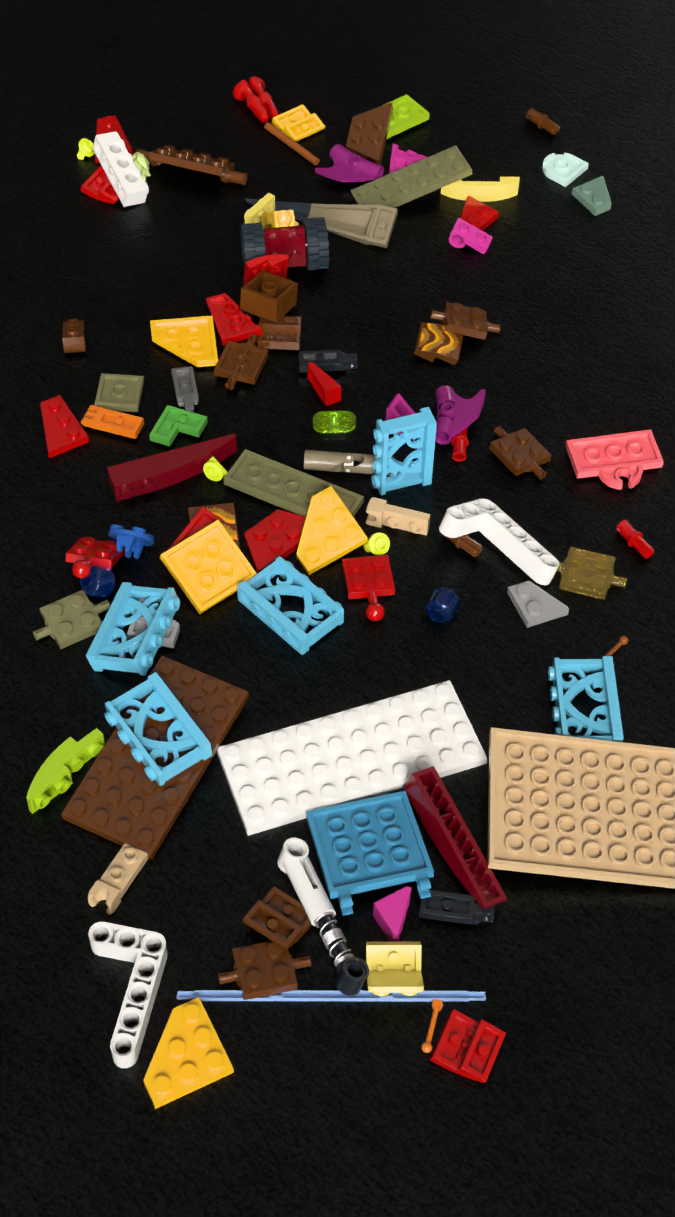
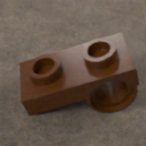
(73, 336)

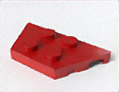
(274, 537)

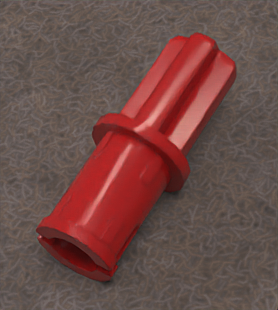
(459, 445)
(634, 539)

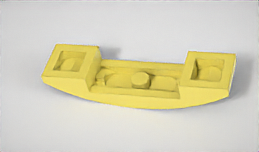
(483, 190)

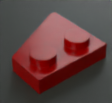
(478, 213)

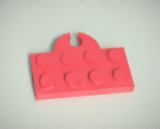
(615, 457)

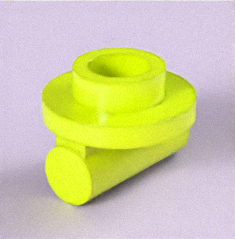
(85, 149)
(214, 470)
(377, 544)

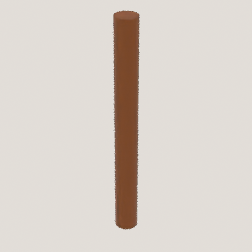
(291, 143)

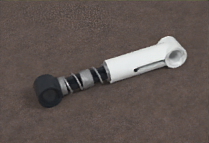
(295, 862)

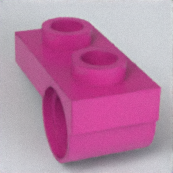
(467, 234)

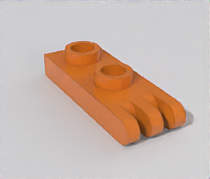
(113, 421)

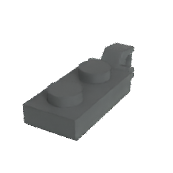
(185, 387)

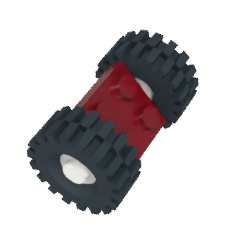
(303, 243)

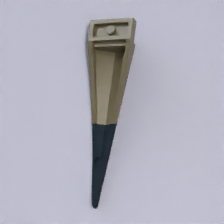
(361, 223)

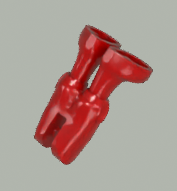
(257, 99)

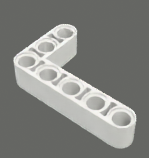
(504, 533)
(138, 985)

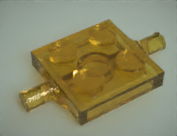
(588, 573)

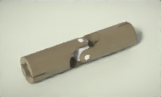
(338, 462)

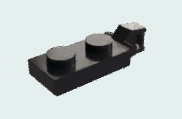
(328, 360)
(454, 908)

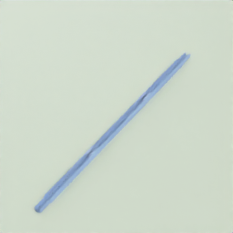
(313, 995)

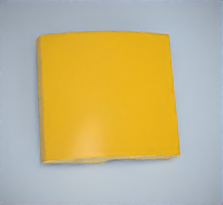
(298, 123)

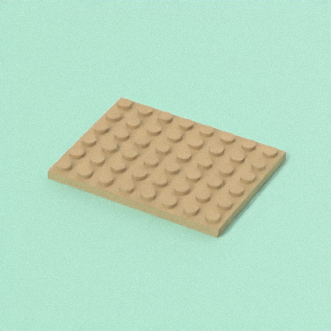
(581, 808)

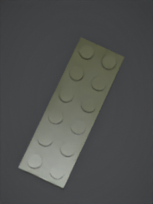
(414, 180)
(282, 484)

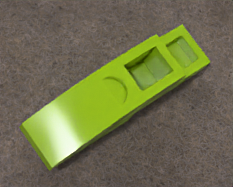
(56, 771)

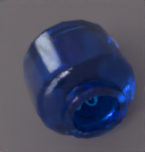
(99, 582)
(442, 605)

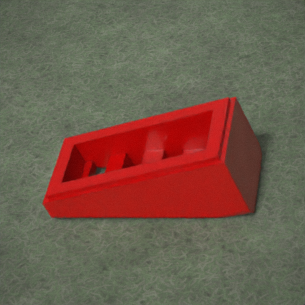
(324, 385)

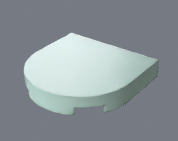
(563, 168)

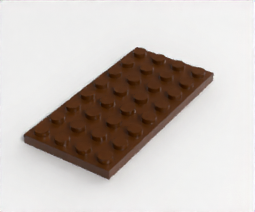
(116, 792)

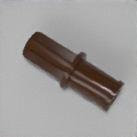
(542, 121)
(466, 544)

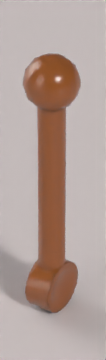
(623, 640)

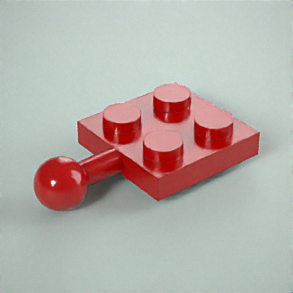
(90, 552)
(369, 579)

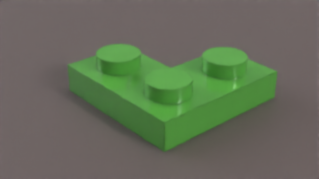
(174, 421)

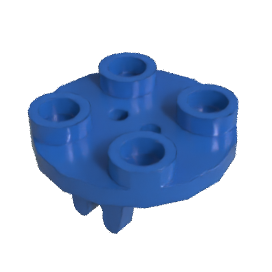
(131, 539)

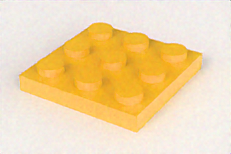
(208, 566)

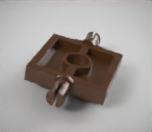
(465, 320)
(241, 362)
(520, 452)
(264, 970)

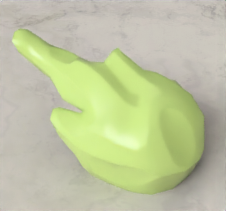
(141, 163)

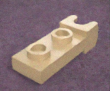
(396, 517)
(117, 877)

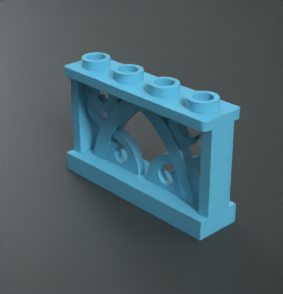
(414, 426)
(295, 585)
(146, 643)
(602, 678)
(160, 697)

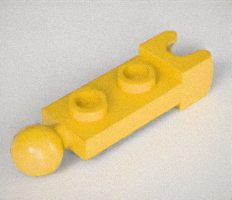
(278, 218)

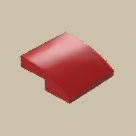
(100, 187)
(274, 264)
(467, 1046)

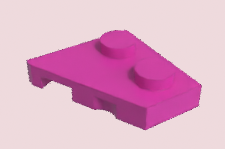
(401, 159)

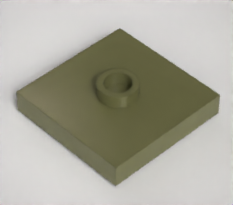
(119, 392)

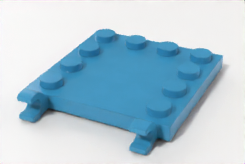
(369, 847)

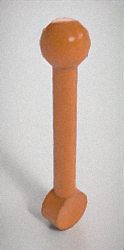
(437, 1006)

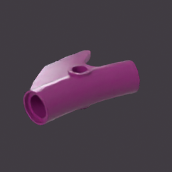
(350, 167)
(455, 413)

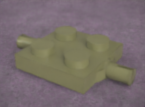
(71, 619)

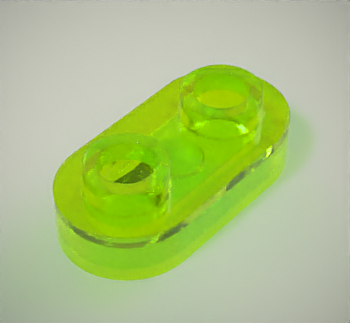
(334, 421)

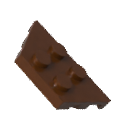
(369, 133)

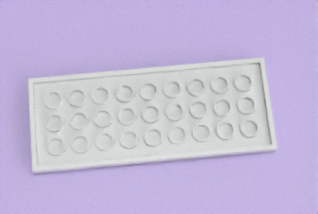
(349, 756)

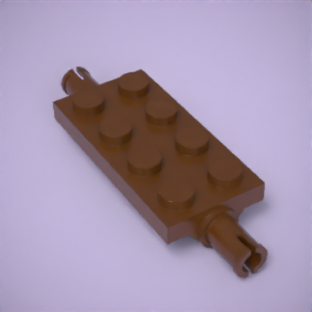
(201, 162)

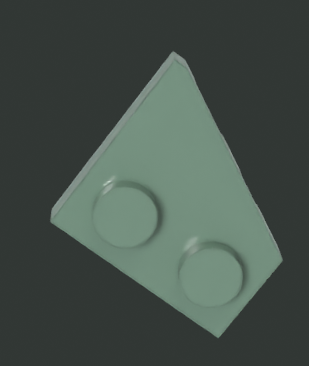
(593, 195)

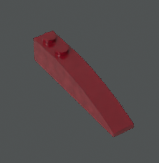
(167, 468)
(452, 836)

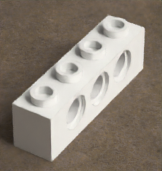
(120, 169)

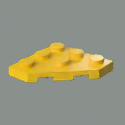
(188, 338)
(327, 532)
(186, 1055)

